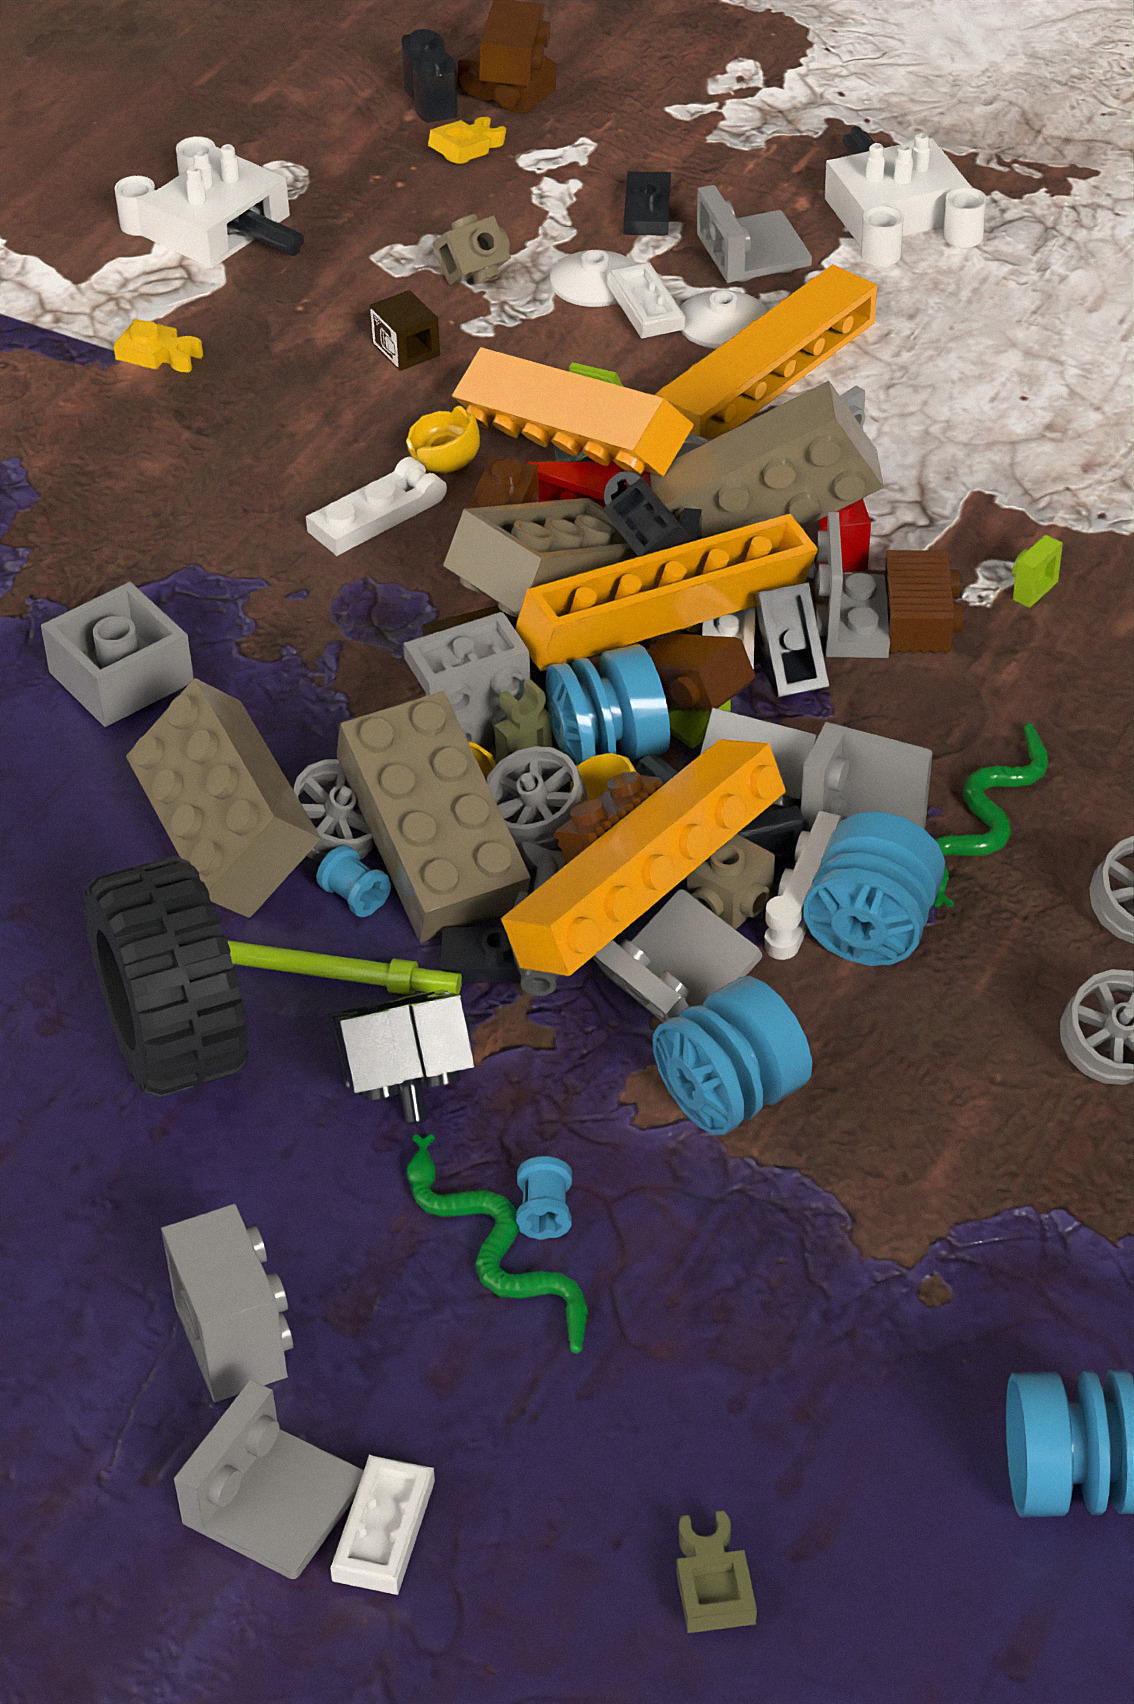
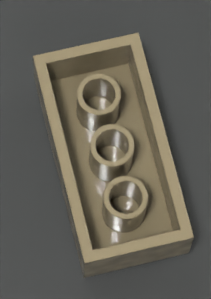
(788, 461)
(531, 545)
(223, 797)
(432, 815)

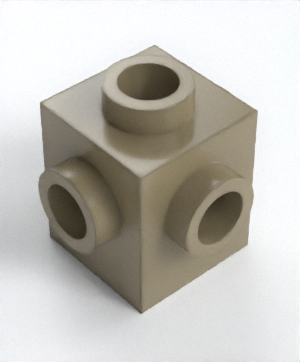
(472, 250)
(734, 881)

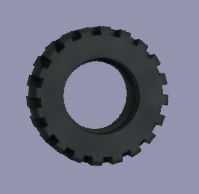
(166, 975)

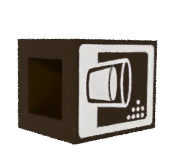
(404, 330)

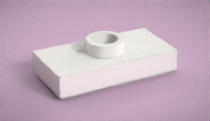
(645, 300)
(383, 1525)

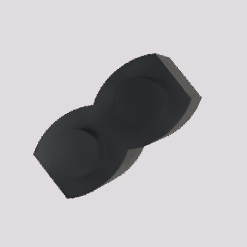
(429, 75)

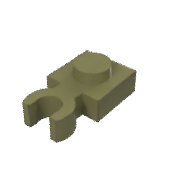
(526, 723)
(712, 1581)

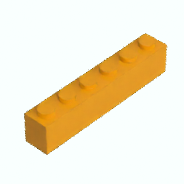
(773, 352)
(573, 412)
(662, 591)
(643, 857)

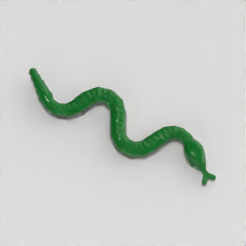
(987, 810)
(421, 1176)

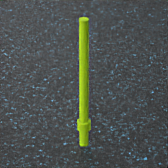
(399, 975)

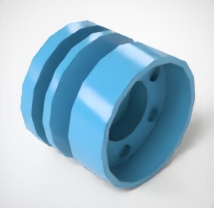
(609, 708)
(874, 888)
(732, 1055)
(1070, 1442)

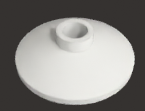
(583, 277)
(719, 316)

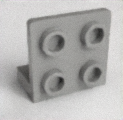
(747, 244)
(853, 604)
(473, 669)
(864, 773)
(678, 958)
(264, 1486)

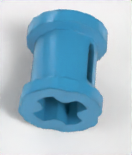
(354, 881)
(544, 1197)

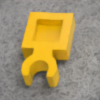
(465, 142)
(152, 344)

